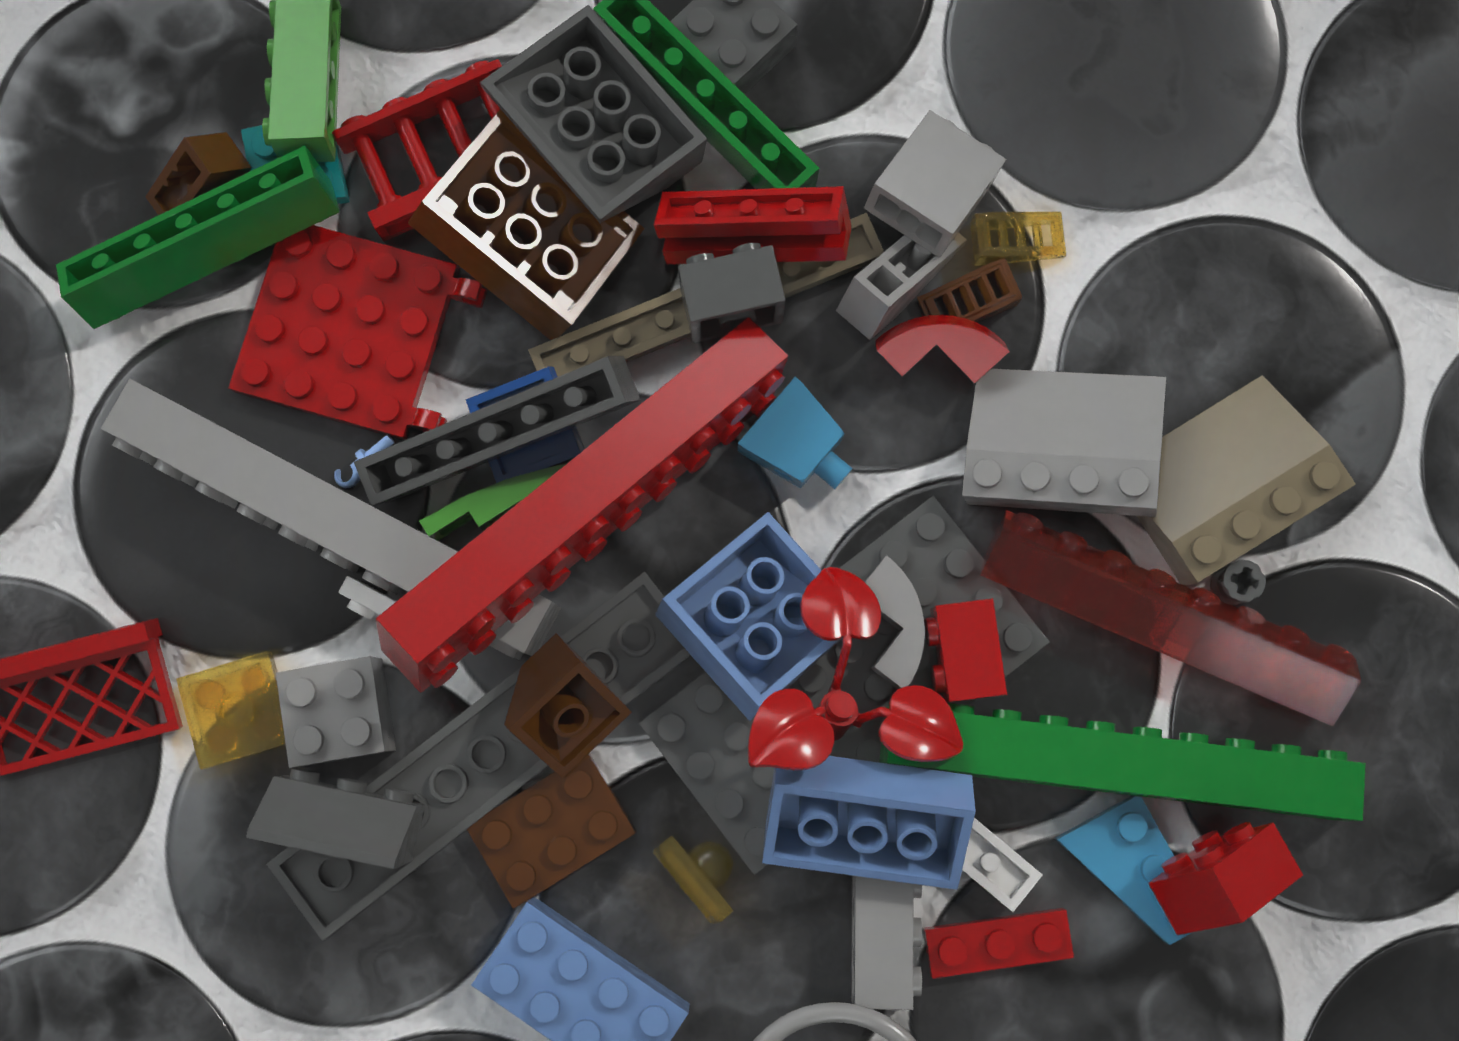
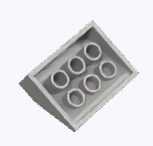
(1065, 442)

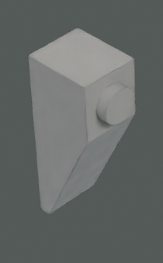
(892, 283)

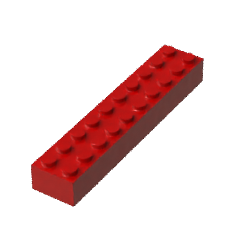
(580, 507)

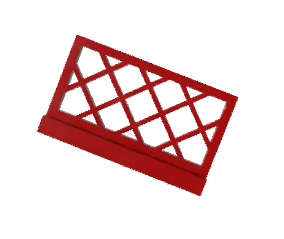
(77, 655)

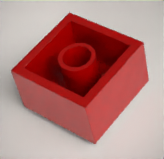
(1225, 878)

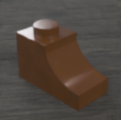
(196, 168)

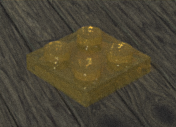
(233, 710)

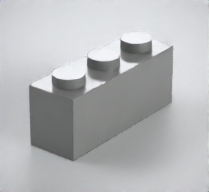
(884, 944)

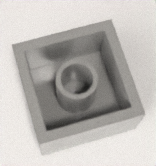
(335, 711)

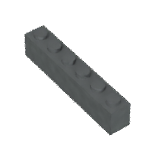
(498, 430)

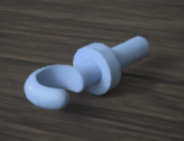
(384, 443)

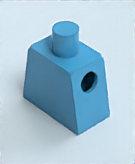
(796, 439)

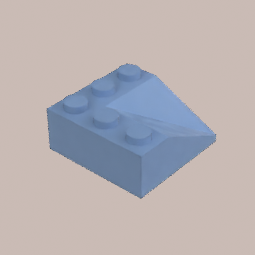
(745, 615)

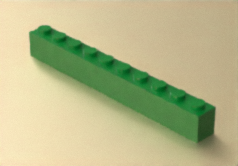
(1153, 765)

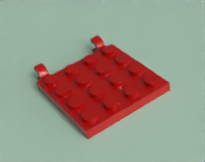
(349, 330)

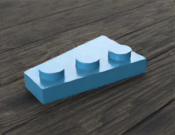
(1125, 854)

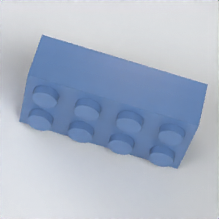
(871, 821)
(575, 984)

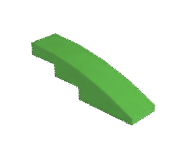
(485, 504)

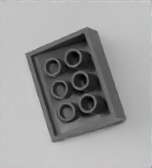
(597, 116)

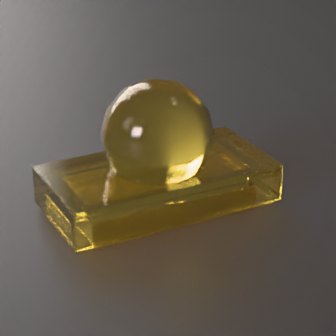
(699, 874)

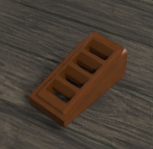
(1004, 279)

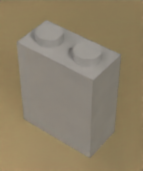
(934, 183)

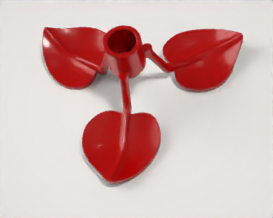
(798, 737)

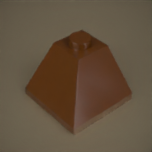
(562, 707)

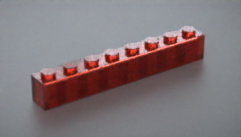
(1171, 617)

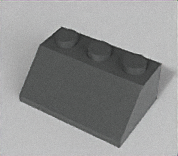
(338, 819)

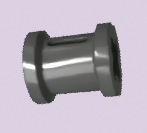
(1248, 574)

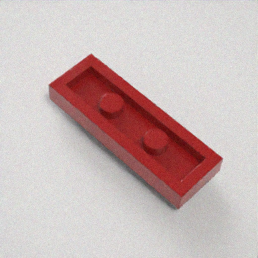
(998, 942)

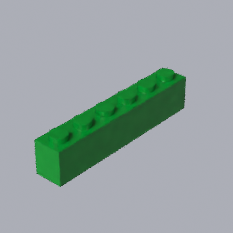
(709, 98)
(197, 238)

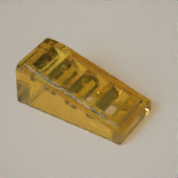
(984, 222)

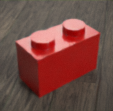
(966, 650)

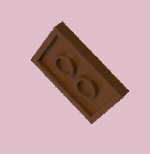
(550, 831)

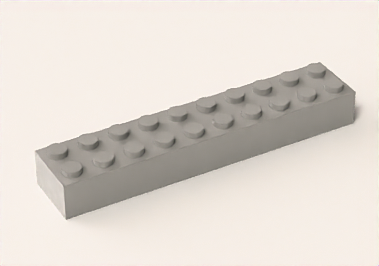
(304, 505)

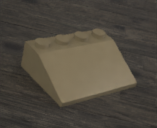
(1238, 480)

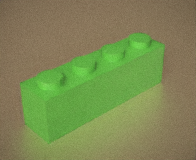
(303, 77)

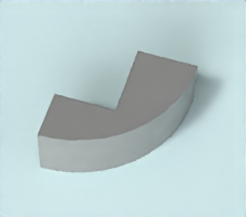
(904, 612)

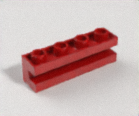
(796, 221)

